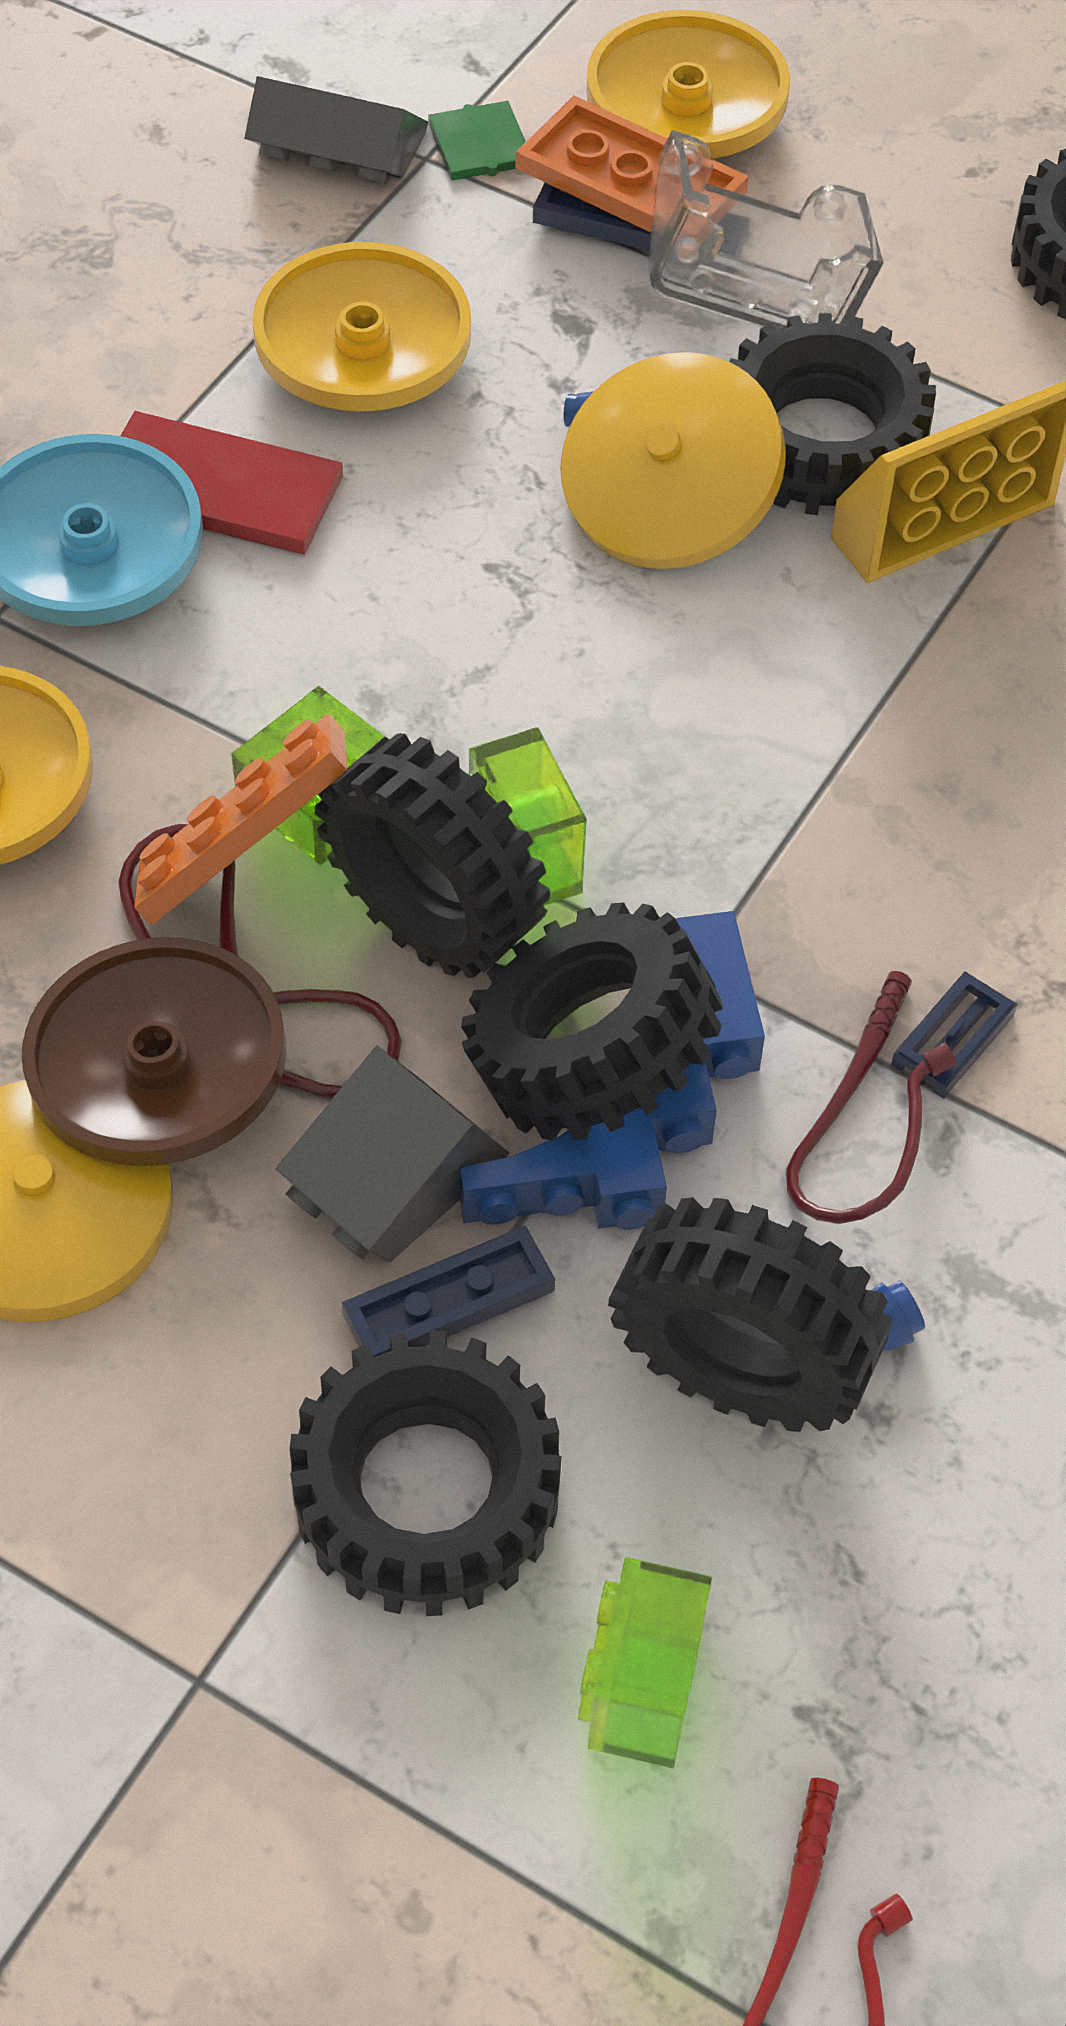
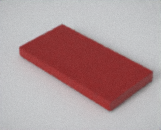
(246, 484)

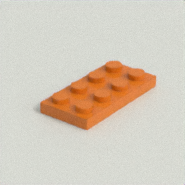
(606, 161)
(230, 826)

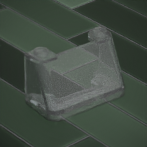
(754, 256)

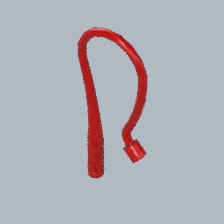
(804, 1879)

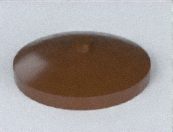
(154, 1051)

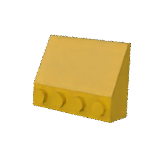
(954, 485)

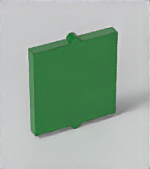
(477, 139)

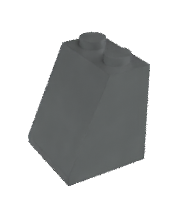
(384, 1158)

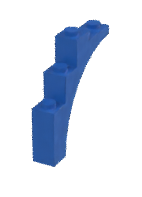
(623, 1168)

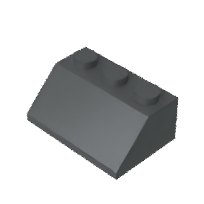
(333, 129)

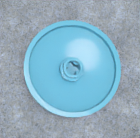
(94, 529)

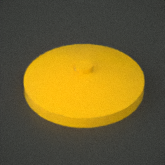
(692, 77)
(362, 326)
(673, 460)
(42, 762)
(69, 1221)

